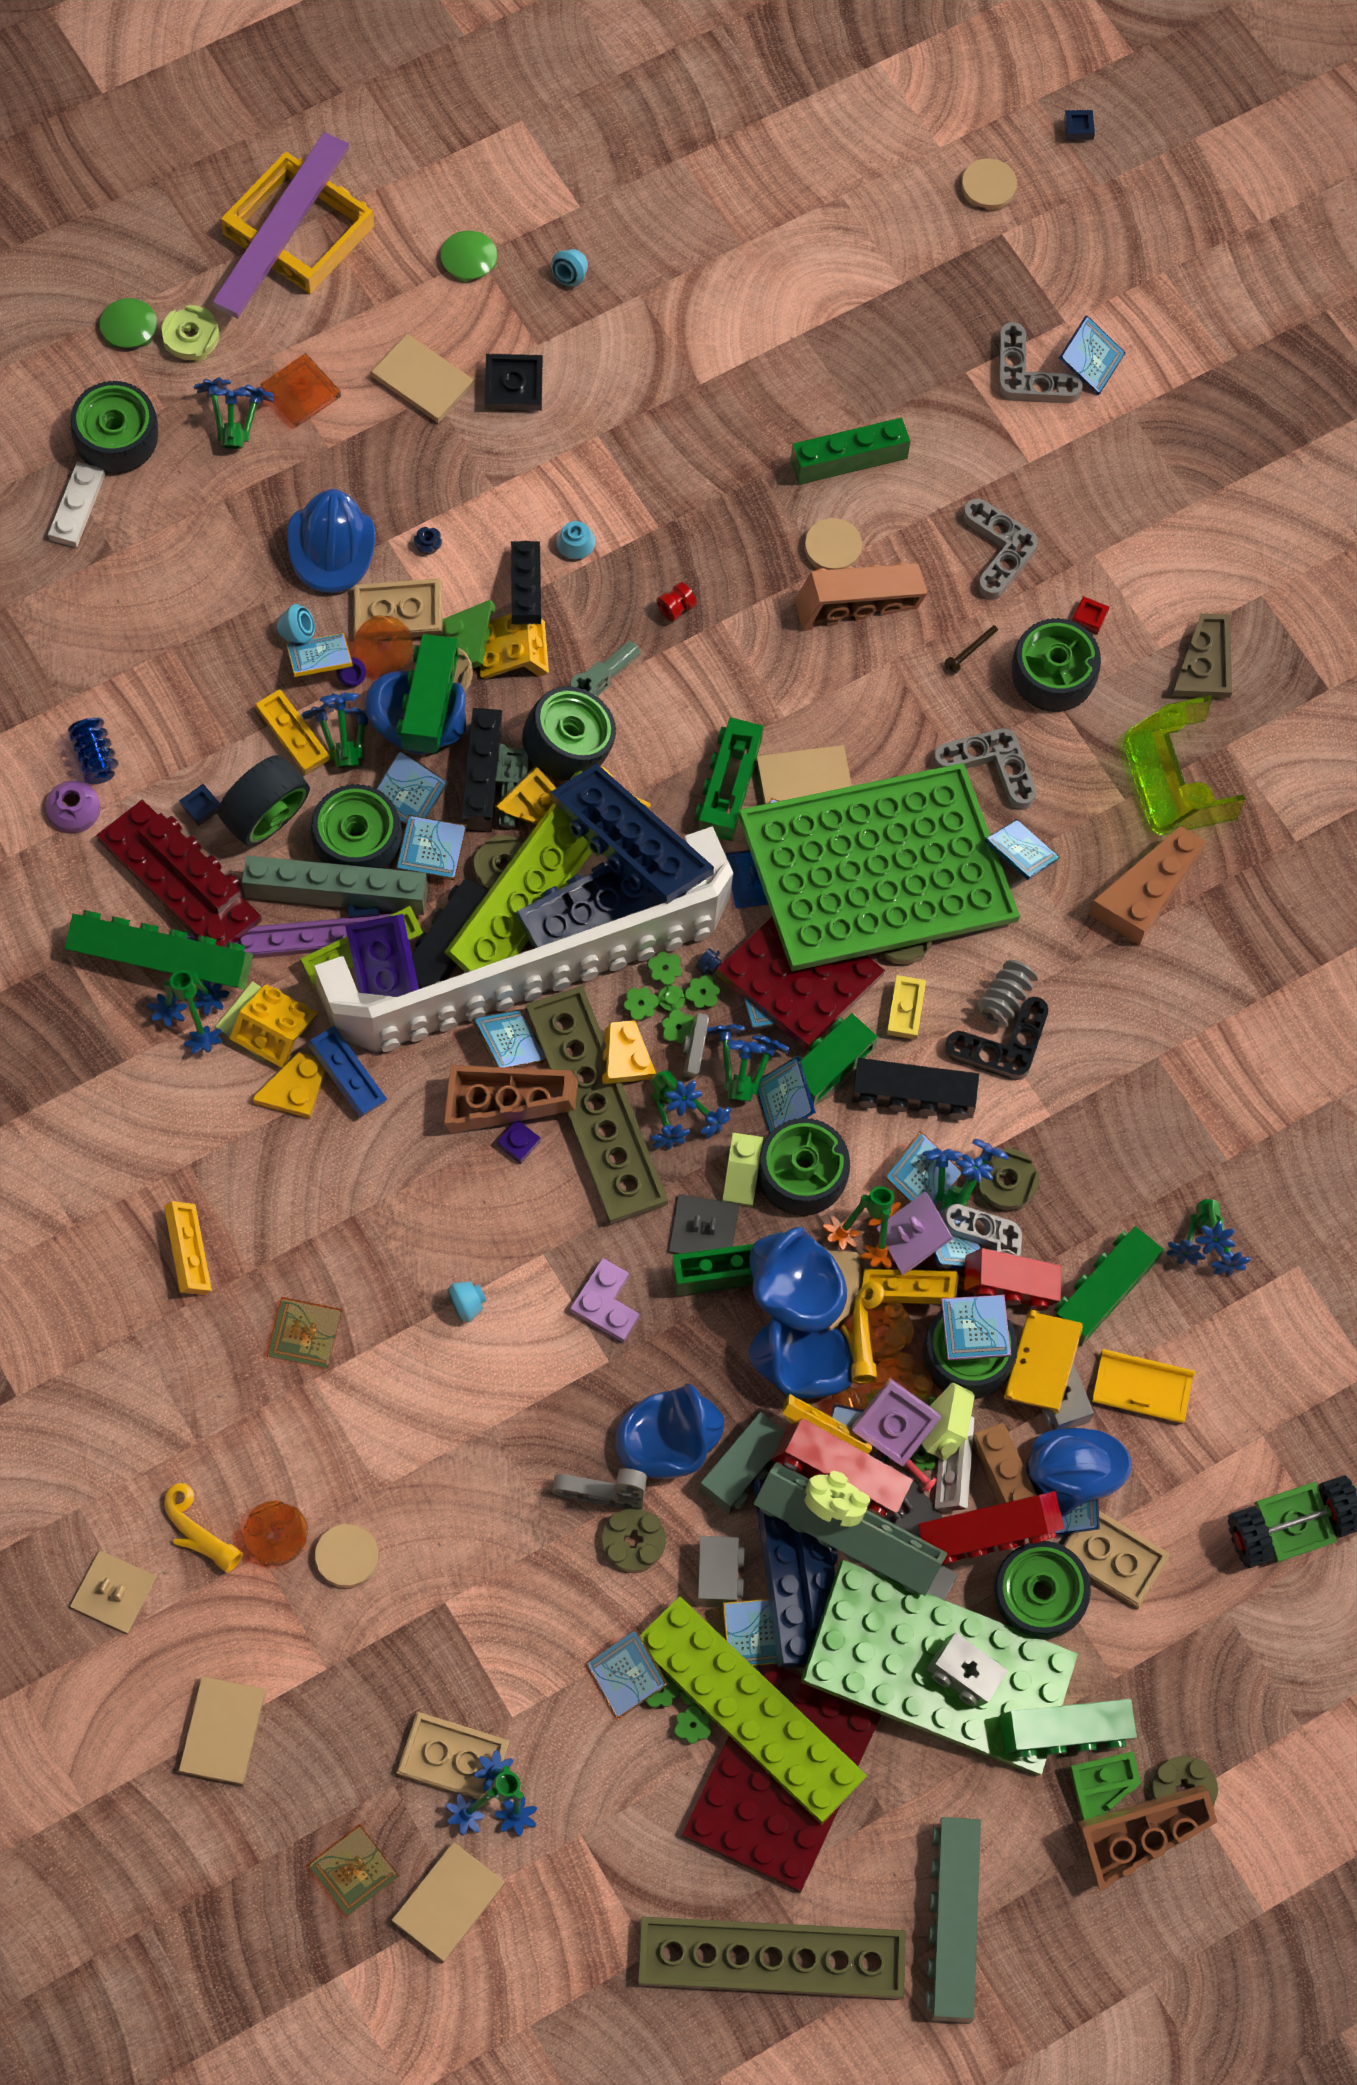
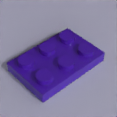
(382, 956)

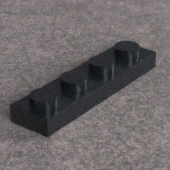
(525, 582)

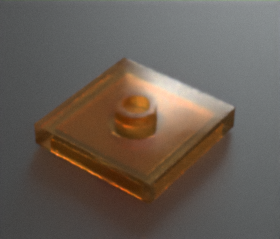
(301, 389)

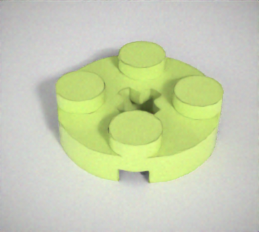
(195, 347)
(836, 1498)

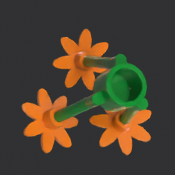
(881, 1208)

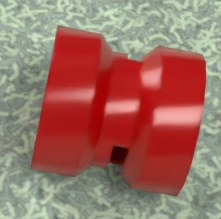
(677, 601)

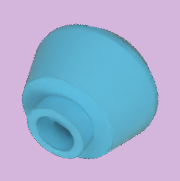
(569, 267)
(575, 540)
(296, 624)
(466, 1299)

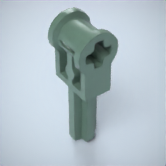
(600, 674)
(511, 769)

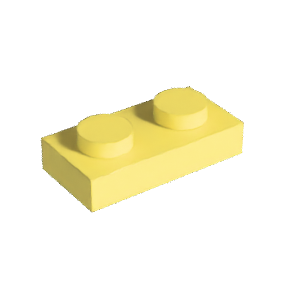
(906, 1007)

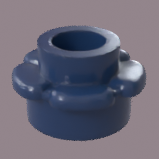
(431, 546)
(709, 962)

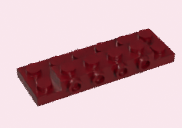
(180, 874)

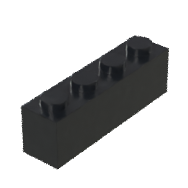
(482, 769)
(429, 958)
(915, 1088)

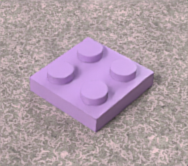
(896, 1422)

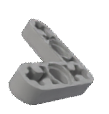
(1025, 380)
(1008, 541)
(999, 755)
(993, 1225)
(625, 1494)

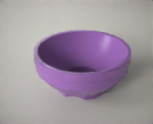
(75, 818)

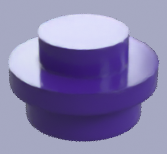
(352, 675)

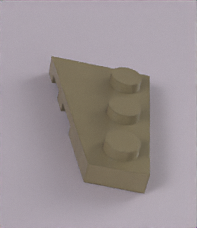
(1208, 660)

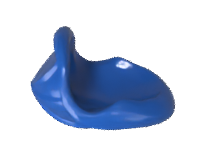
(330, 542)
(385, 703)
(797, 1280)
(802, 1361)
(669, 1433)
(1078, 1466)

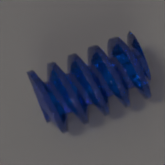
(93, 750)

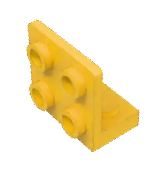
(514, 647)
(271, 1024)

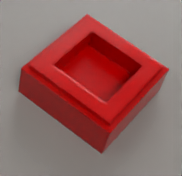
(1090, 614)

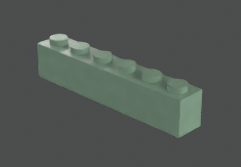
(334, 885)
(873, 1541)
(955, 1920)

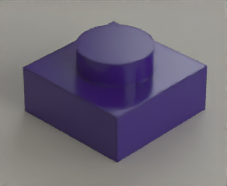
(519, 1141)

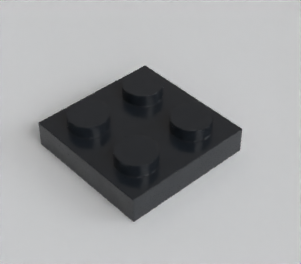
(513, 382)

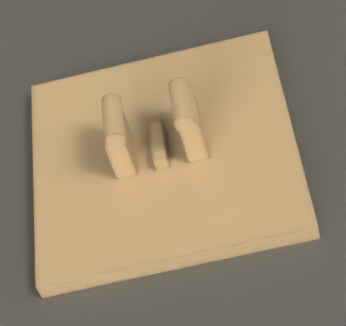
(113, 1592)

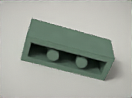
(742, 1465)

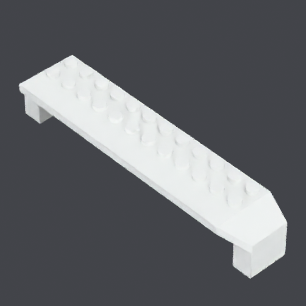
(387, 1021)

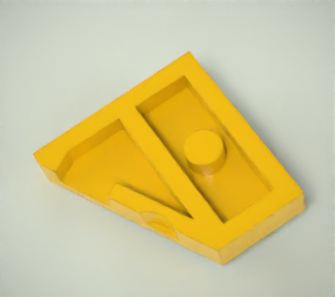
(529, 798)
(625, 1054)
(294, 1087)

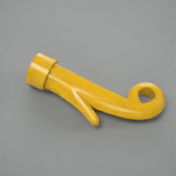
(863, 1368)
(199, 1539)

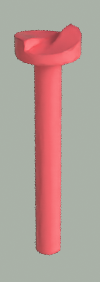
(928, 1485)

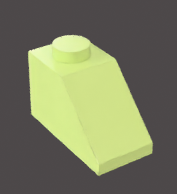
(742, 1169)
(952, 1429)

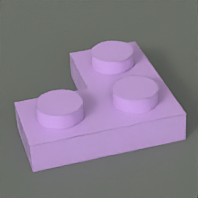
(598, 1304)

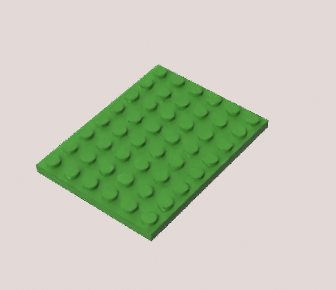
(877, 866)

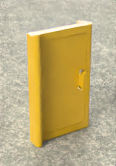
(1044, 1370)
(1145, 1383)

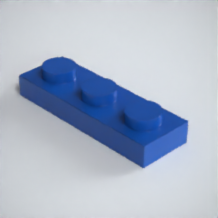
(347, 1071)

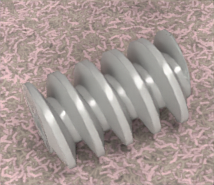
(1005, 991)

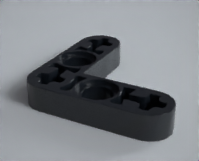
(1014, 1051)

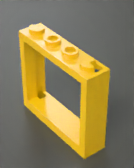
(286, 264)

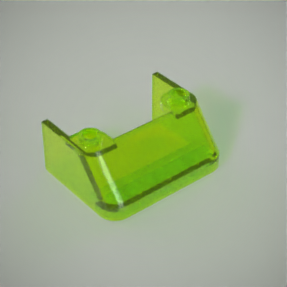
(1159, 777)

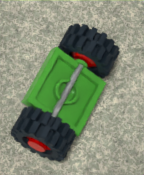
(1294, 1521)

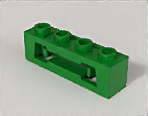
(741, 736)

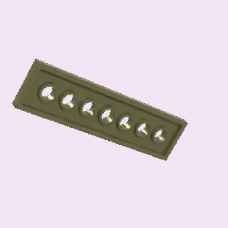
(586, 1121)
(788, 1941)

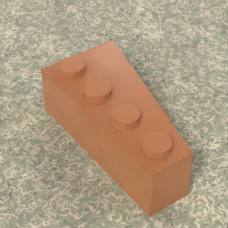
(859, 593)
(1145, 890)
(504, 1095)
(1136, 1834)

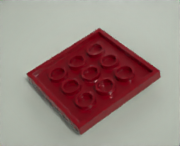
(797, 1001)

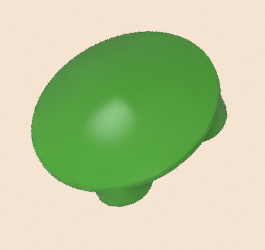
(468, 255)
(128, 323)

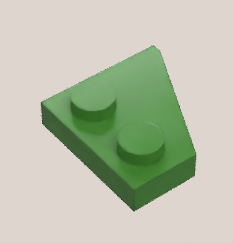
(471, 630)
(1104, 1783)

